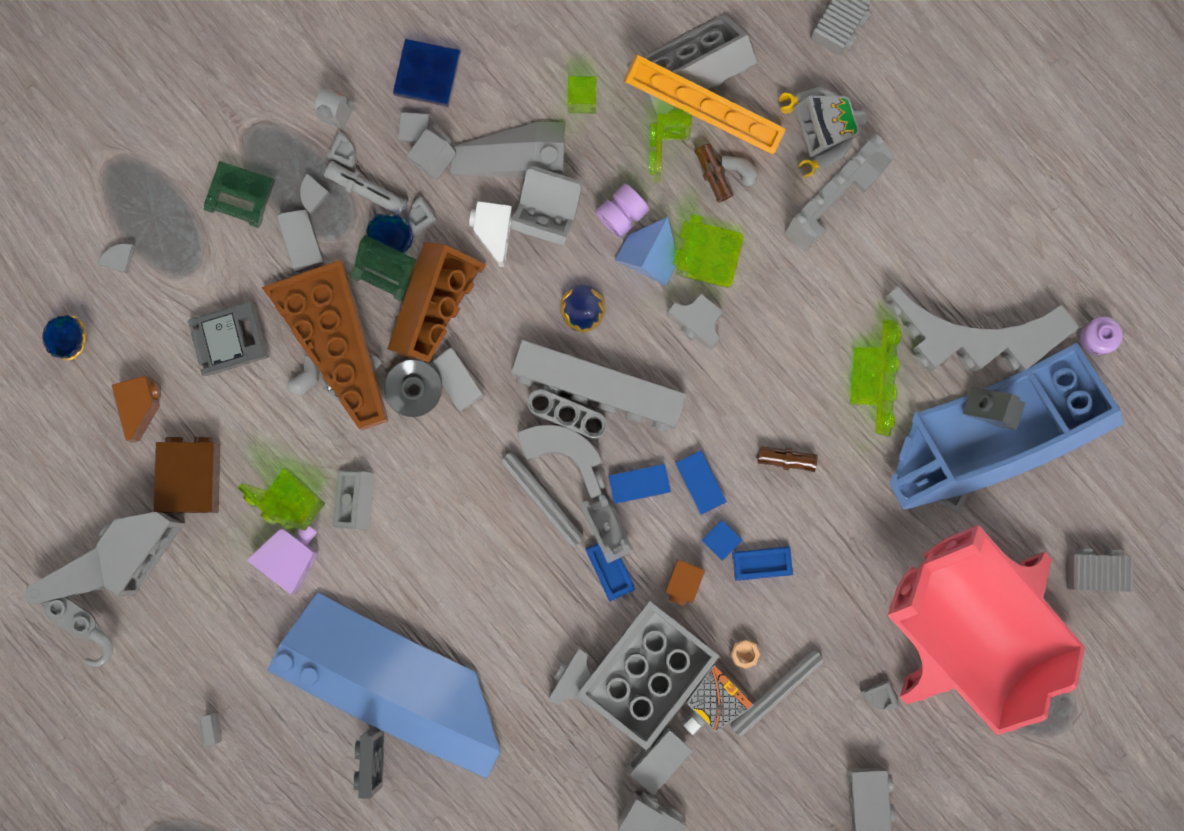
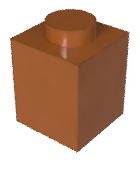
(684, 582)

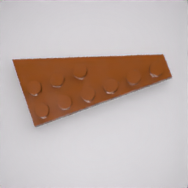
(329, 328)

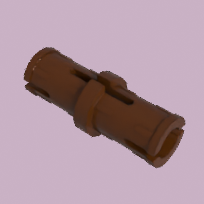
(705, 156)
(787, 458)

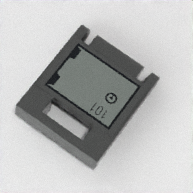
(221, 339)

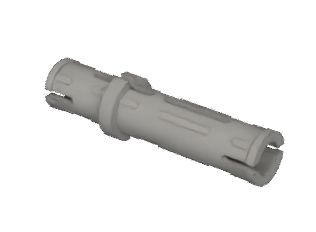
(365, 188)

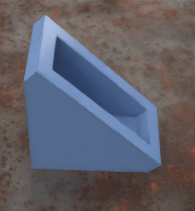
(650, 251)

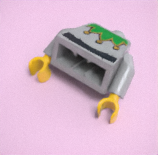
(826, 124)

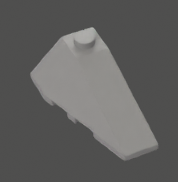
(512, 152)

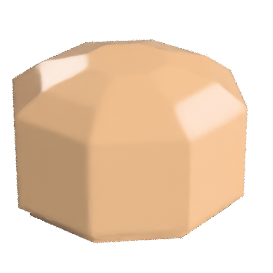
(745, 654)

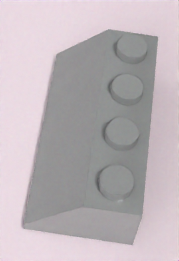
(704, 57)

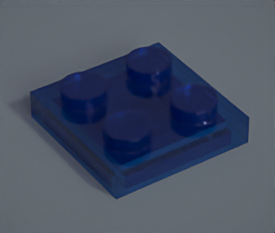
(427, 72)

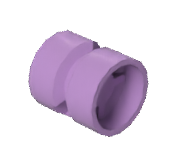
(624, 208)

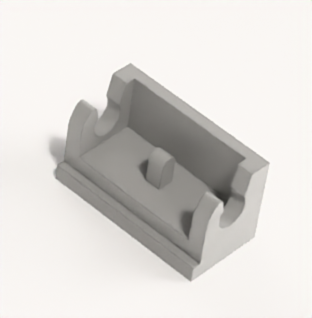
(607, 529)
(660, 761)

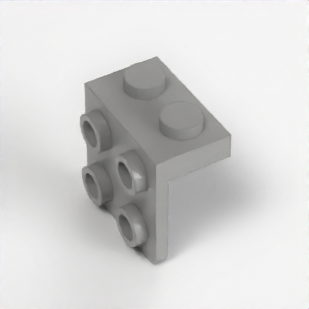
(547, 205)

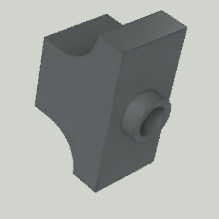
(994, 407)

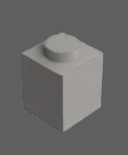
(432, 153)

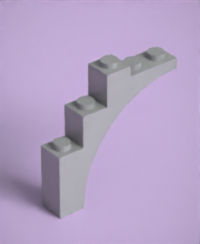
(977, 347)

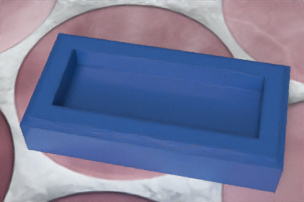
(700, 482)
(639, 484)
(762, 563)
(612, 575)

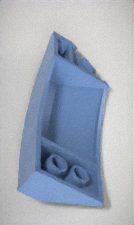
(960, 454)
(389, 683)

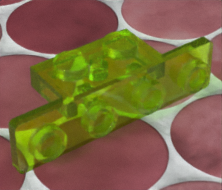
(875, 377)

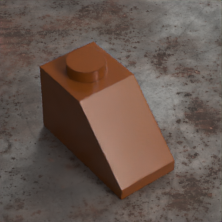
(136, 405)

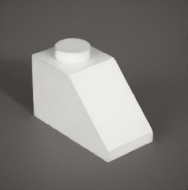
(492, 228)

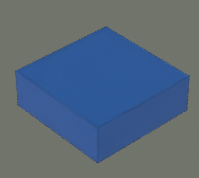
(721, 540)

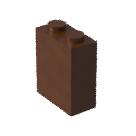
(187, 476)

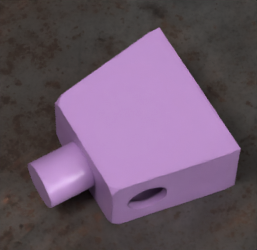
(286, 557)

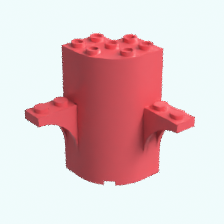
(986, 631)

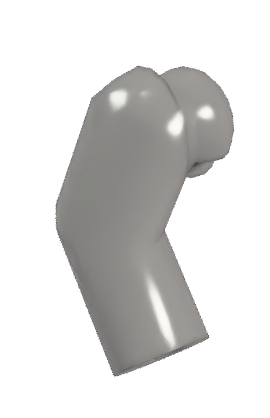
(743, 166)
(306, 379)

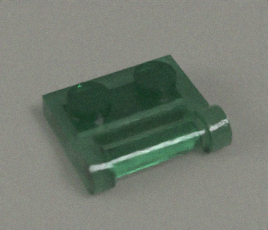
(241, 185)
(386, 262)

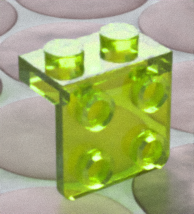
(670, 126)
(708, 253)
(285, 502)

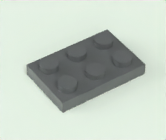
(371, 755)

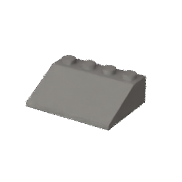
(648, 675)

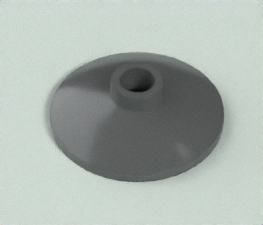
(408, 374)

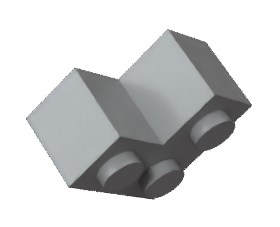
(646, 815)

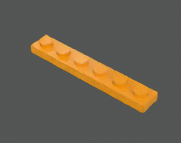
(704, 104)

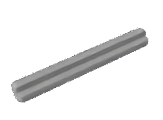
(542, 499)
(777, 692)

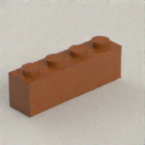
(432, 299)

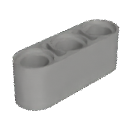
(558, 403)

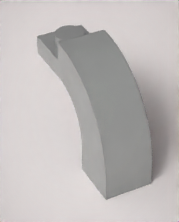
(560, 440)

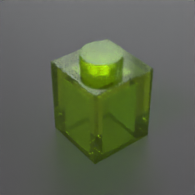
(582, 94)

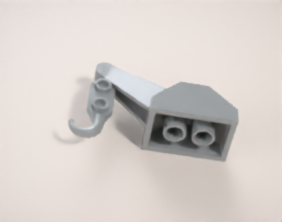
(119, 562)

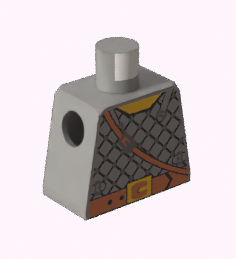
(715, 703)

